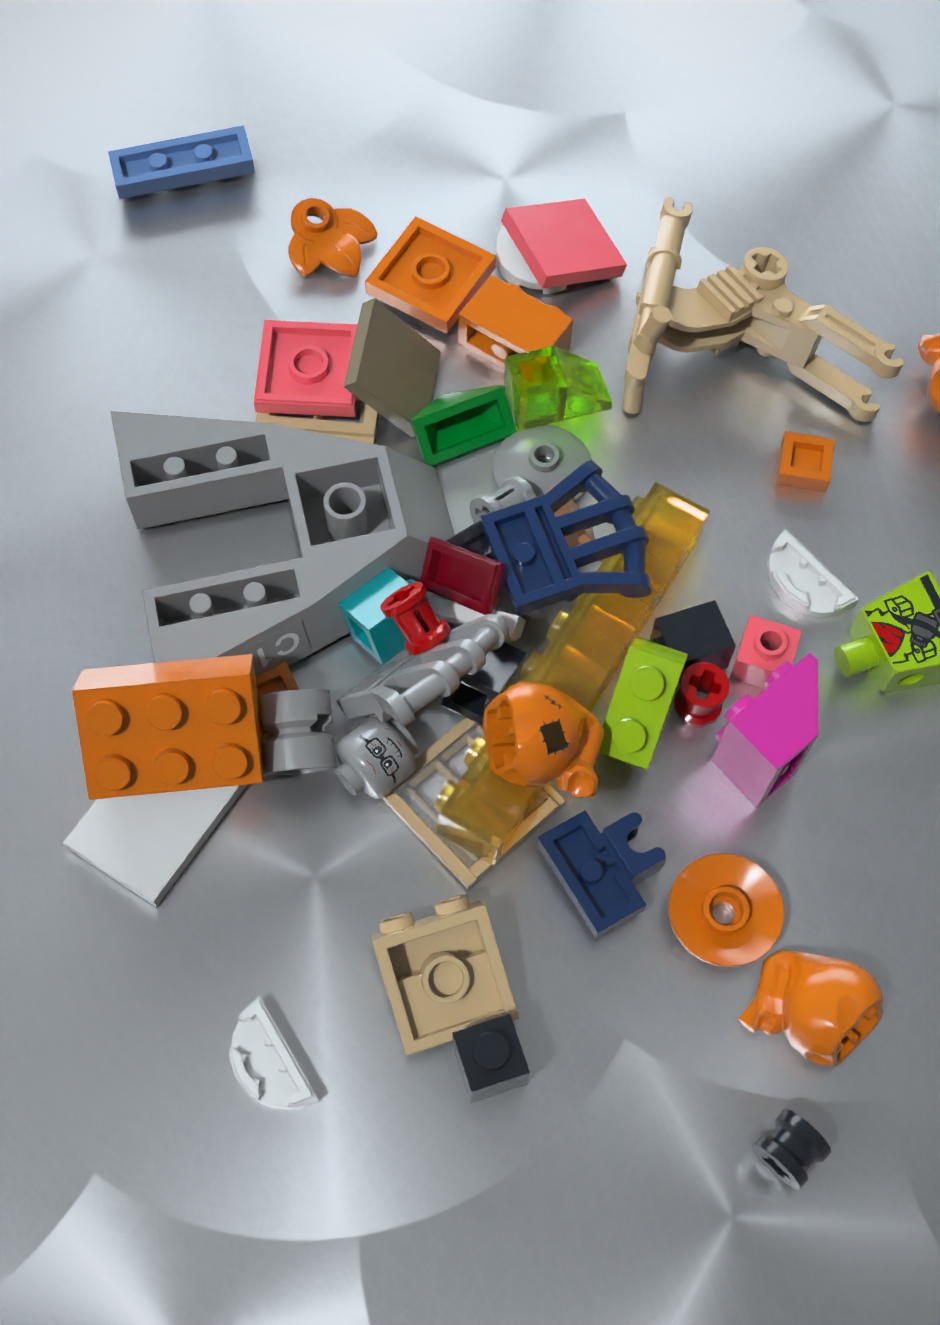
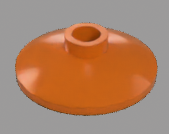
(742, 889)

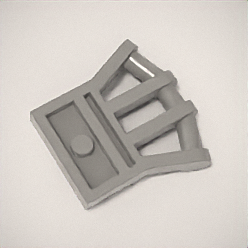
(415, 680)

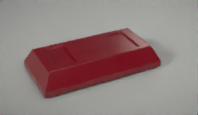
(463, 576)

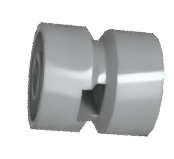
(297, 732)

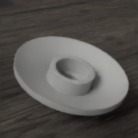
(519, 452)

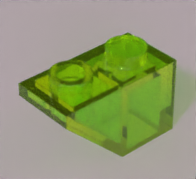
(552, 387)

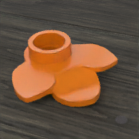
(331, 242)

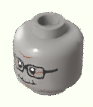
(376, 758)

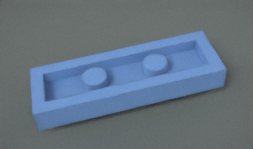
(181, 162)

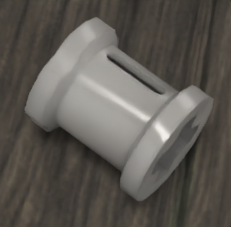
(502, 498)

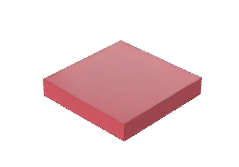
(563, 243)
(305, 369)

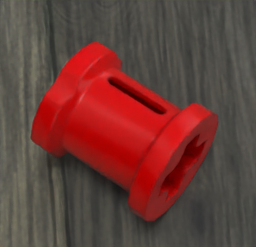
(415, 618)
(706, 679)

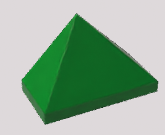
(462, 423)

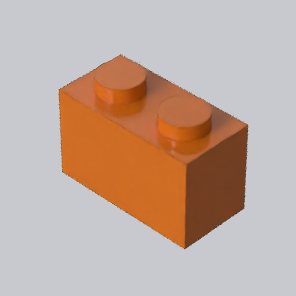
(509, 322)

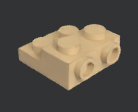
(442, 972)

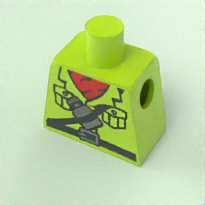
(897, 637)

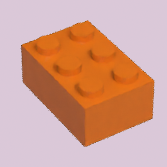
(169, 726)

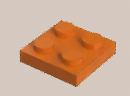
(430, 274)

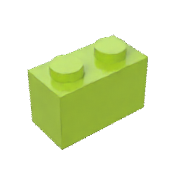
(641, 702)

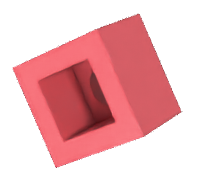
(763, 649)

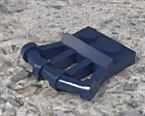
(537, 555)

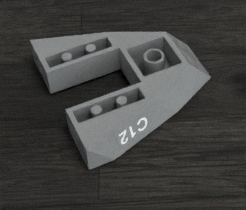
(352, 515)

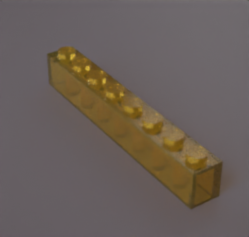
(580, 662)

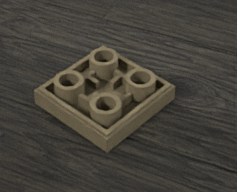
(391, 366)

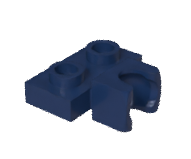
(600, 868)

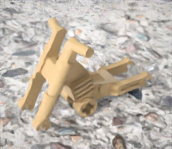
(749, 310)

